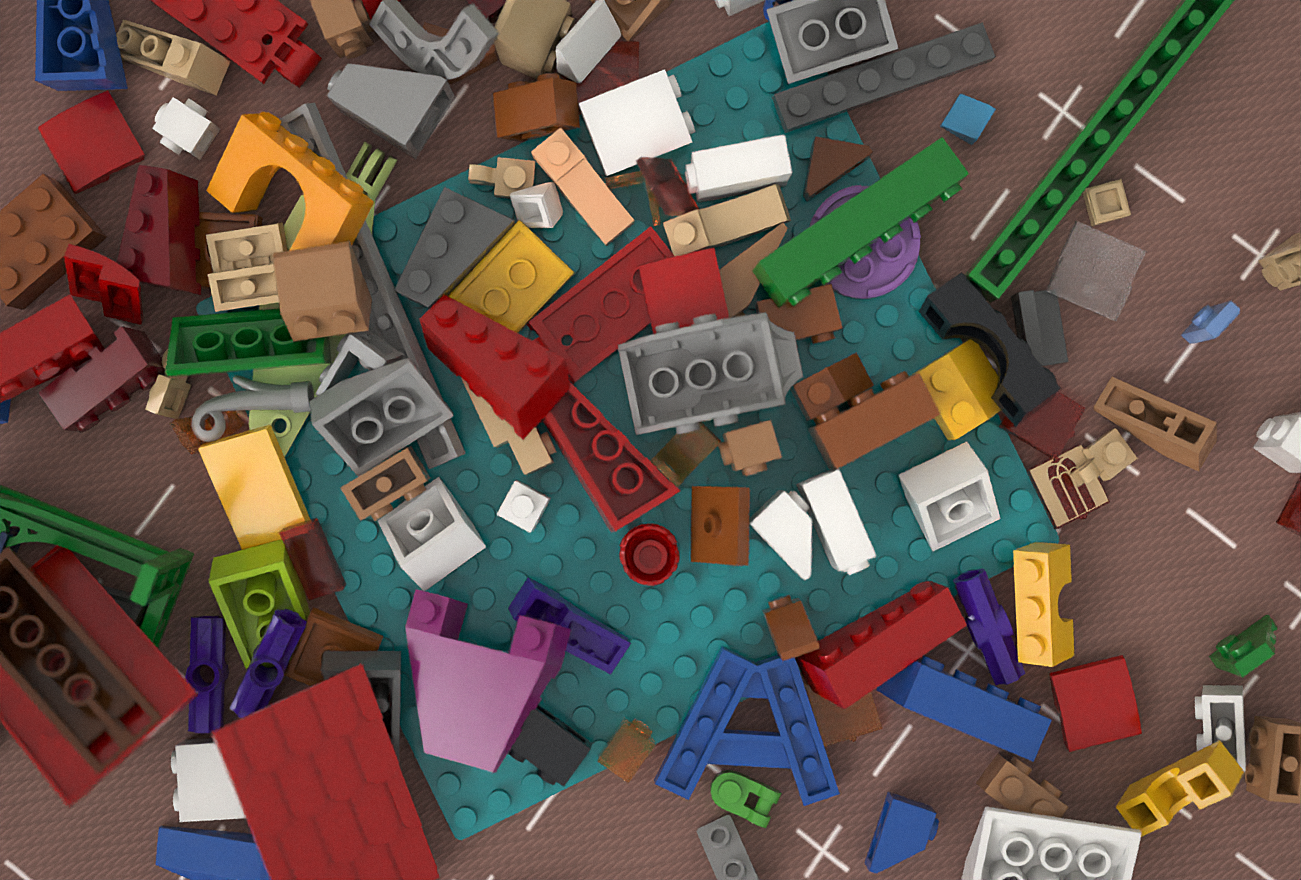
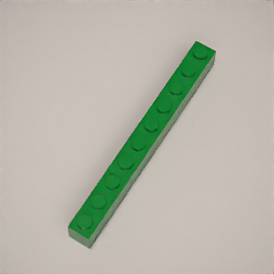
(1094, 145)

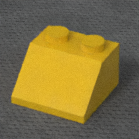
(961, 388)

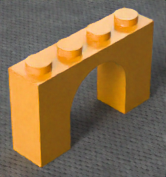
(263, 146)

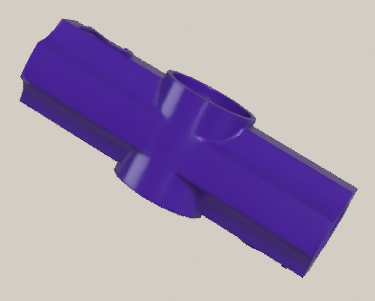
(989, 626)
(207, 648)
(275, 648)

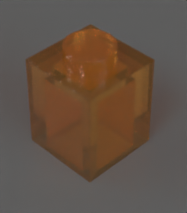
(627, 749)

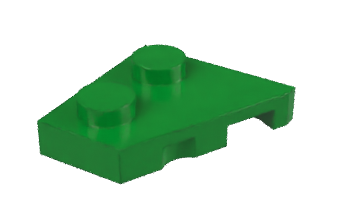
(1248, 649)

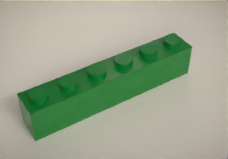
(860, 223)

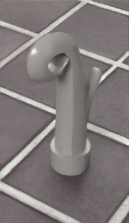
(255, 397)

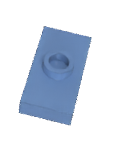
(1210, 322)

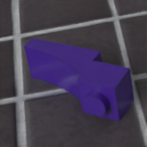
(588, 637)

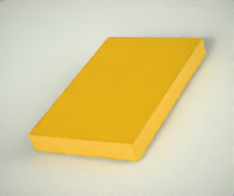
(514, 279)
(254, 485)

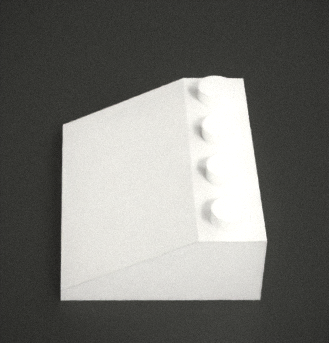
(1048, 848)

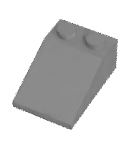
(829, 34)
(377, 413)

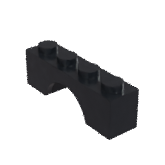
(962, 312)

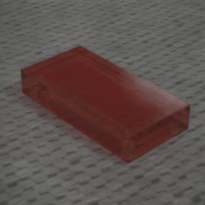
(312, 558)

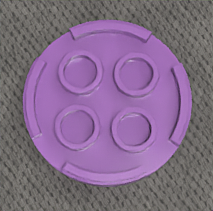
(884, 267)

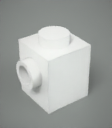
(185, 127)

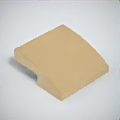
(245, 266)

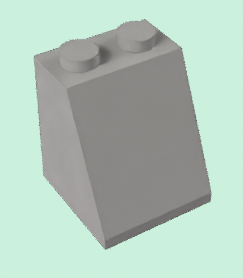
(392, 103)

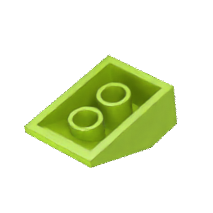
(251, 588)

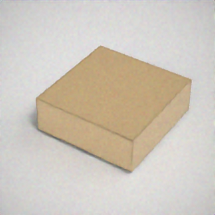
(1106, 202)

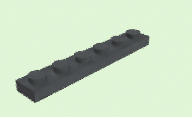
(883, 77)

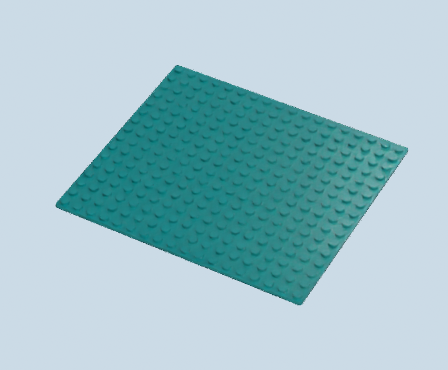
(703, 605)

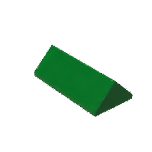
(238, 344)

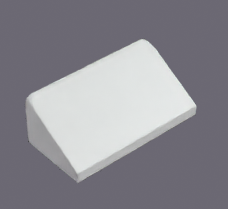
(587, 42)

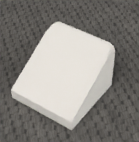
(537, 205)

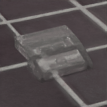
(1095, 270)

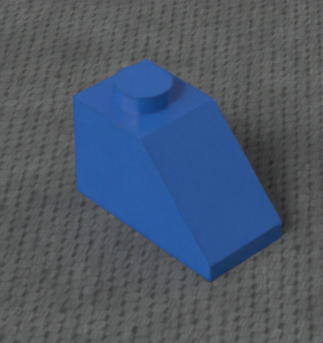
(900, 832)

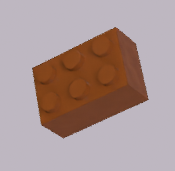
(35, 239)
(873, 419)

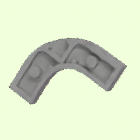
(430, 54)

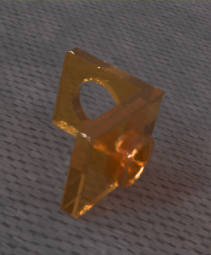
(636, 178)
(184, 432)
(685, 453)

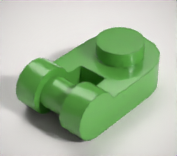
(731, 790)

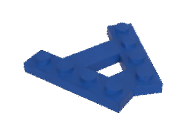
(706, 741)

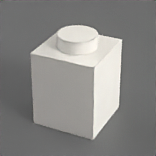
(523, 506)

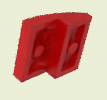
(91, 142)
(104, 281)
(683, 289)
(1095, 703)

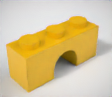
(1039, 576)
(1200, 778)

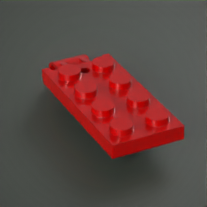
(241, 33)
(601, 308)

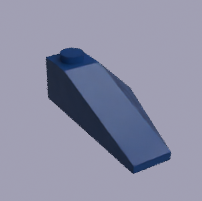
(209, 854)

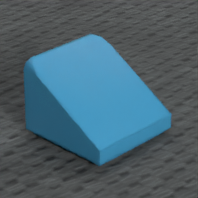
(967, 118)

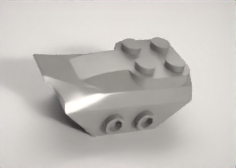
(708, 371)

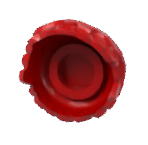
(649, 554)

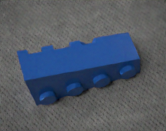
(77, 46)
(969, 708)

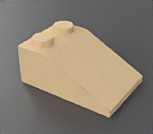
(530, 34)

